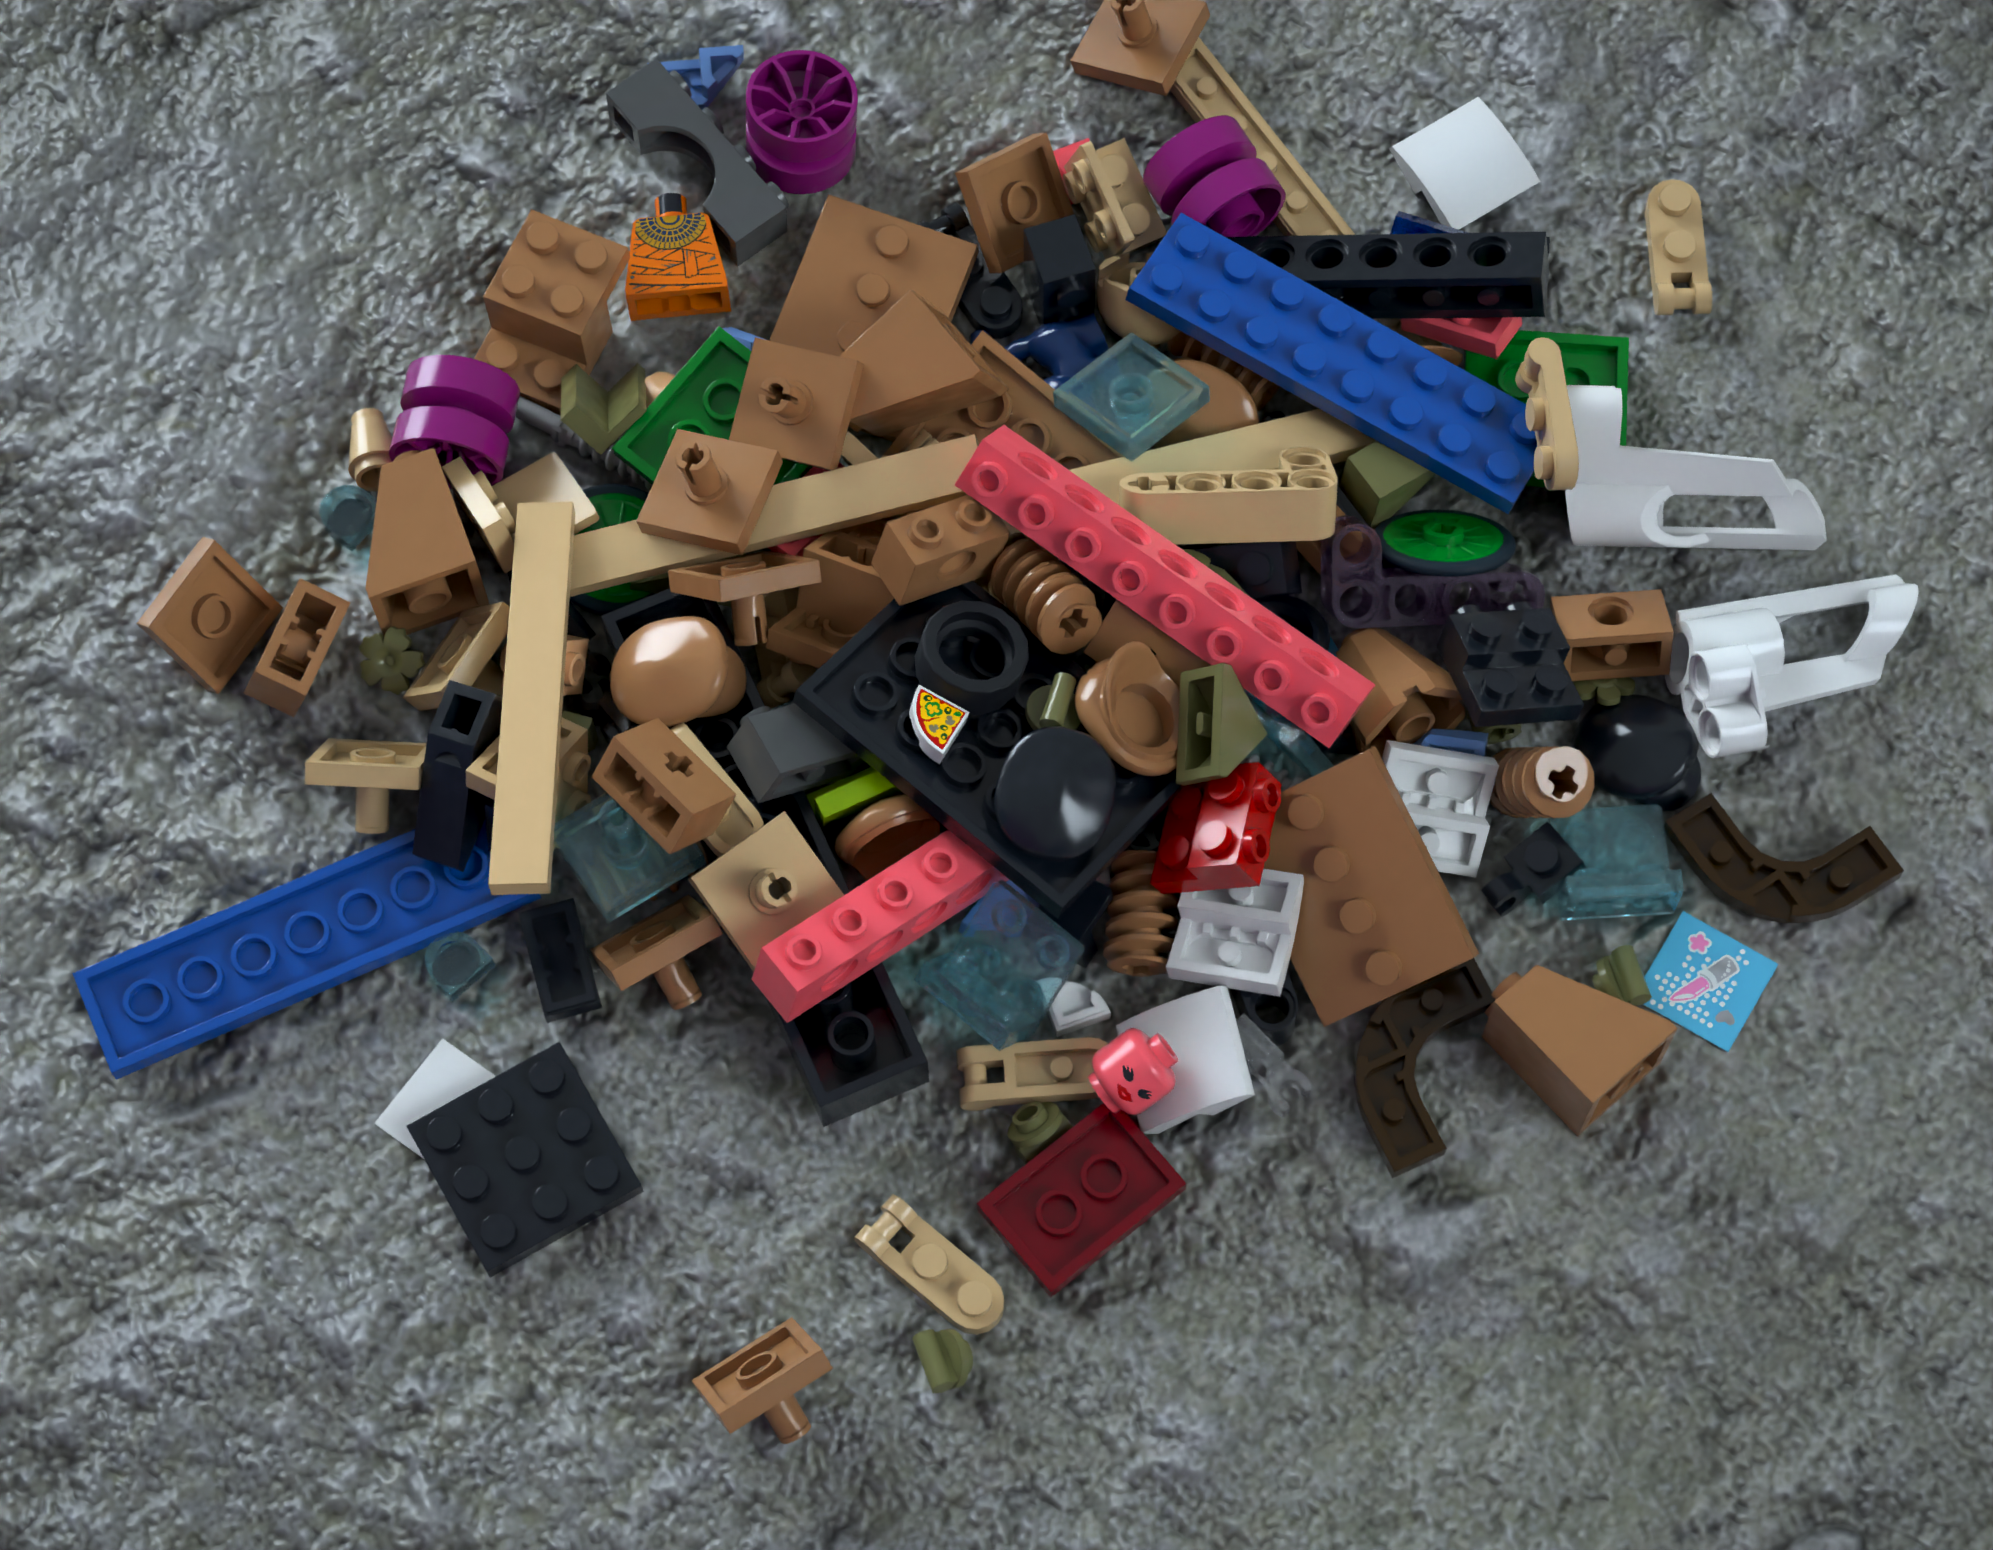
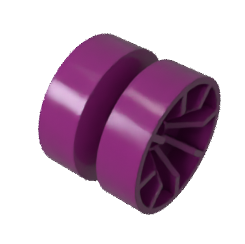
(801, 121)
(1215, 179)
(459, 411)

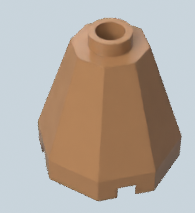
(1408, 691)

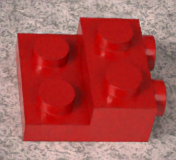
(1218, 832)

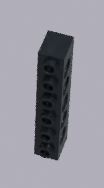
(1419, 272)

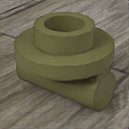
(1053, 704)
(1622, 976)
(1036, 1127)
(944, 1358)

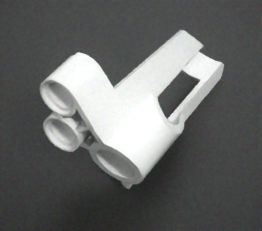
(1625, 488)
(1733, 654)

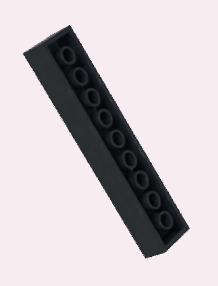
(859, 1039)

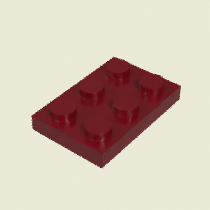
(1080, 1197)

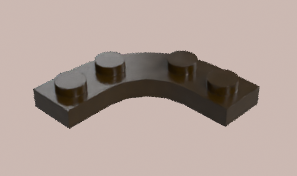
(1775, 887)
(1388, 1058)

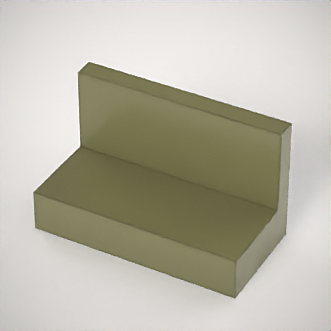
(598, 414)

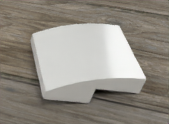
(1464, 164)
(1446, 800)
(1238, 934)
(1209, 1053)

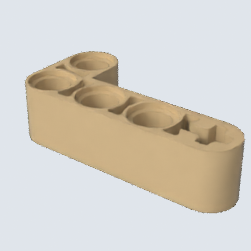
(1239, 504)

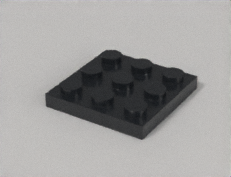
(525, 1159)

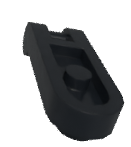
(988, 298)

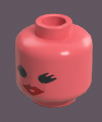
(1133, 1071)

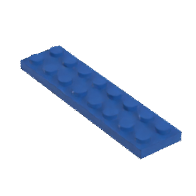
(1339, 361)
(282, 949)

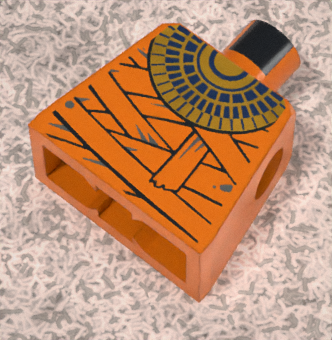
(674, 264)

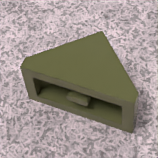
(1381, 482)
(1214, 724)

